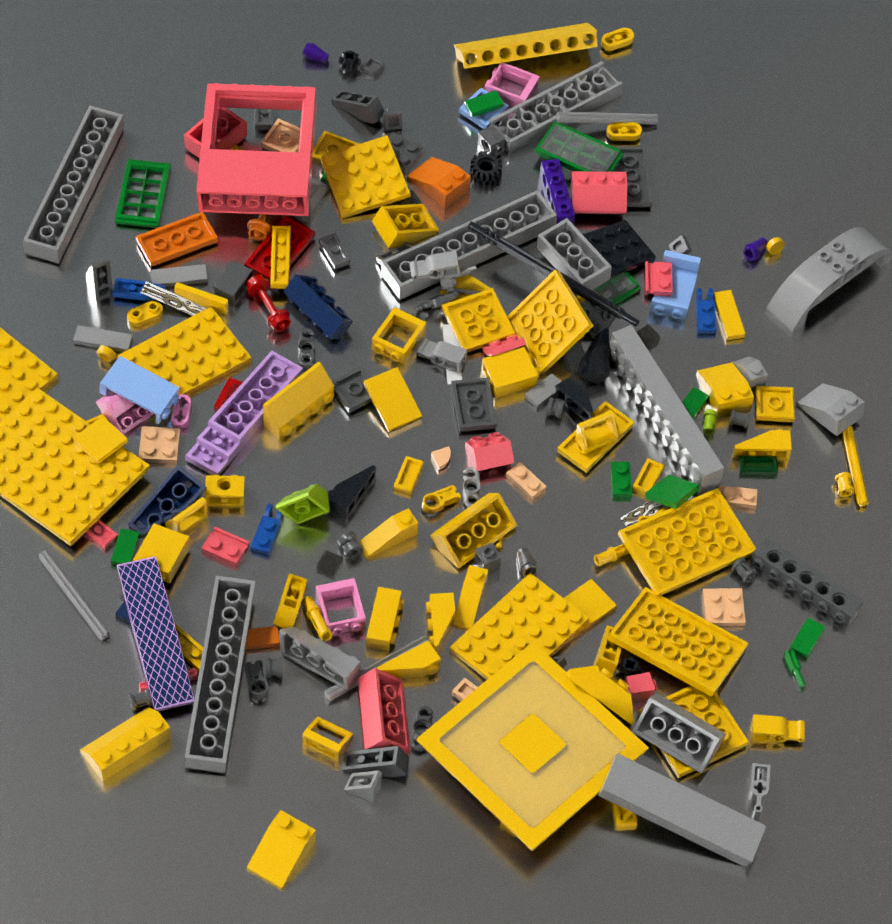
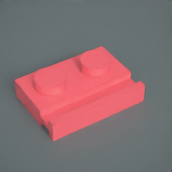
(658, 278)
(504, 345)
(225, 546)

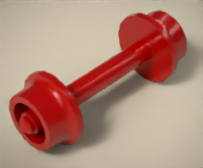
(279, 319)

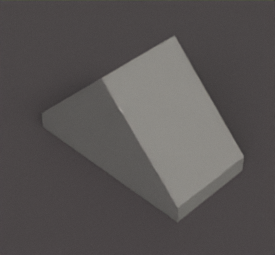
(364, 785)

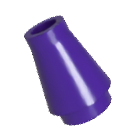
(315, 53)
(754, 250)

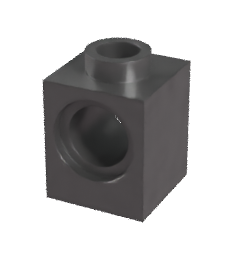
(491, 140)
(487, 558)

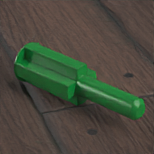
(794, 665)

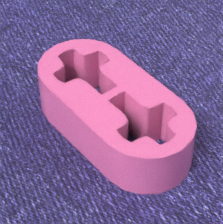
(177, 411)

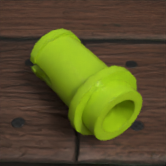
(710, 417)

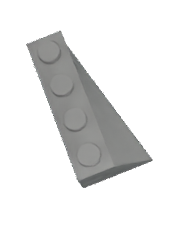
(319, 657)

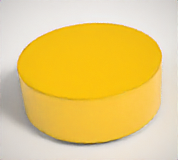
(775, 245)
(106, 353)

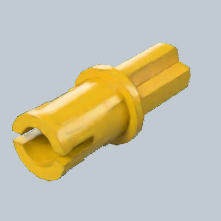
(611, 554)

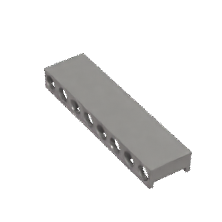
(537, 119)
(682, 810)

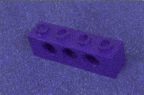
(556, 190)

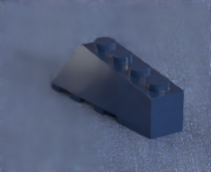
(318, 306)

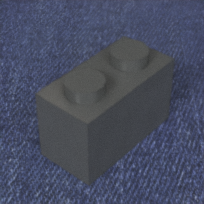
(233, 282)

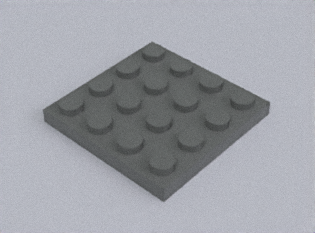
(635, 165)

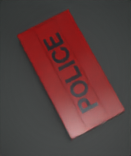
(229, 388)

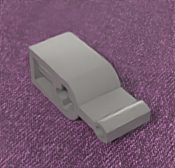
(436, 266)
(443, 354)
(757, 785)

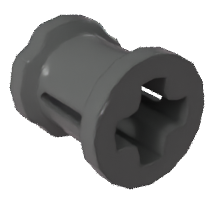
(739, 419)
(744, 570)
(140, 699)

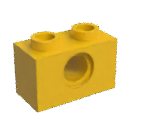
(231, 497)

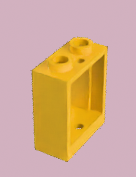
(405, 321)

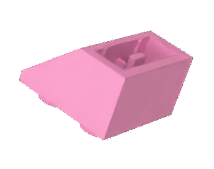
(122, 412)

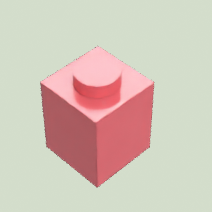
(641, 686)

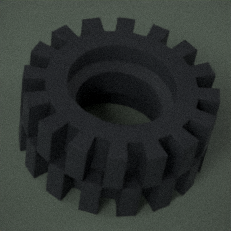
(486, 176)

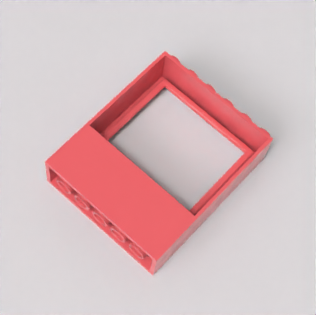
(256, 179)

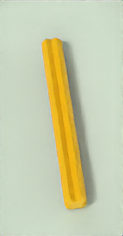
(855, 467)

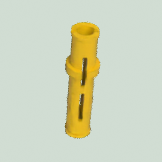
(314, 613)

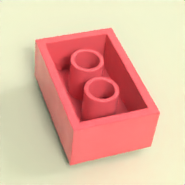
(230, 131)

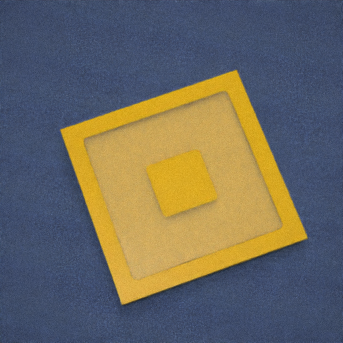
(530, 745)

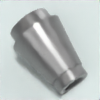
(526, 562)

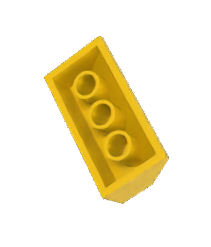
(298, 401)
(473, 528)
(127, 742)

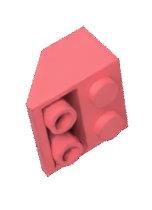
(490, 451)

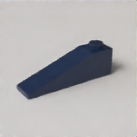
(169, 499)

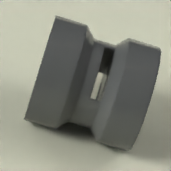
(349, 543)

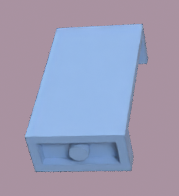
(683, 280)
(141, 387)

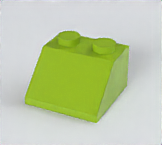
(305, 504)

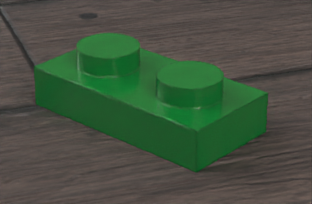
(621, 480)

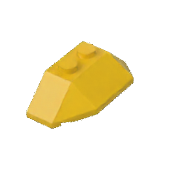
(605, 688)

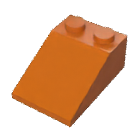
(441, 181)

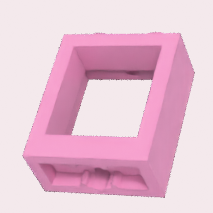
(516, 75)
(338, 590)

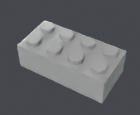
(574, 255)

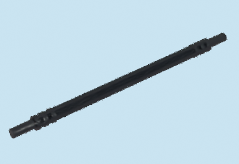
(546, 269)

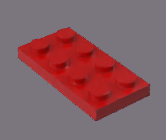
(261, 258)

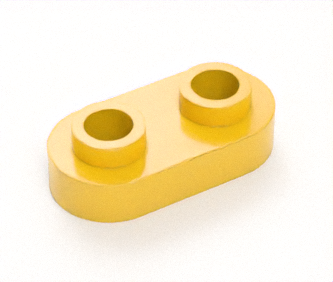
(617, 39)
(624, 131)
(145, 314)

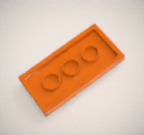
(176, 239)

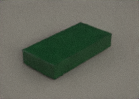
(758, 465)

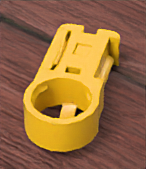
(442, 497)

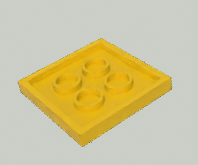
(477, 320)

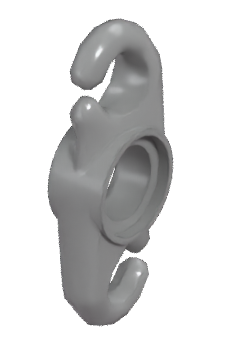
(475, 480)

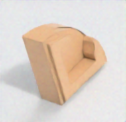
(441, 457)

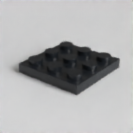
(620, 247)

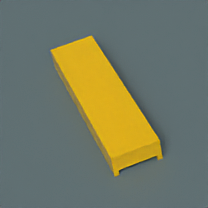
(525, 44)

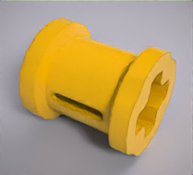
(844, 484)

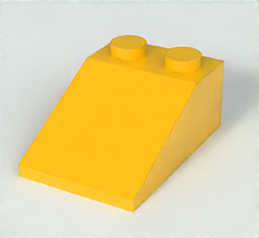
(404, 224)
(726, 389)
(282, 849)

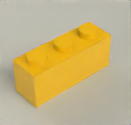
(384, 619)

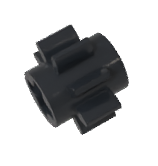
(349, 61)
(628, 667)

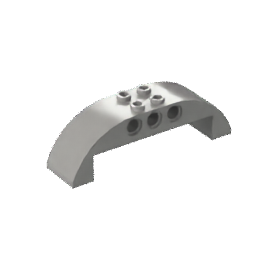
(824, 274)

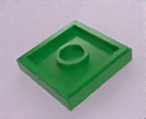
(672, 491)

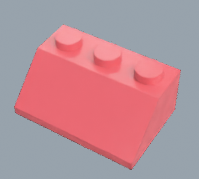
(599, 192)

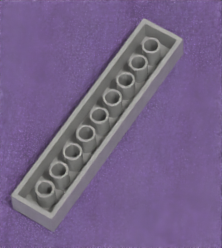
(73, 184)
(515, 222)
(665, 410)
(219, 674)

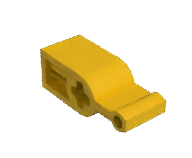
(776, 729)

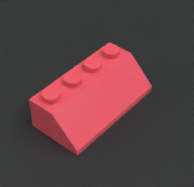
(383, 711)

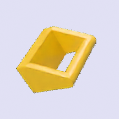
(599, 435)
(189, 517)
(323, 744)

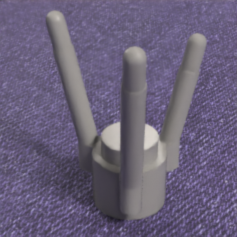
(448, 282)

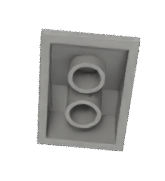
(833, 407)

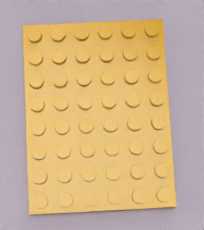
(52, 475)

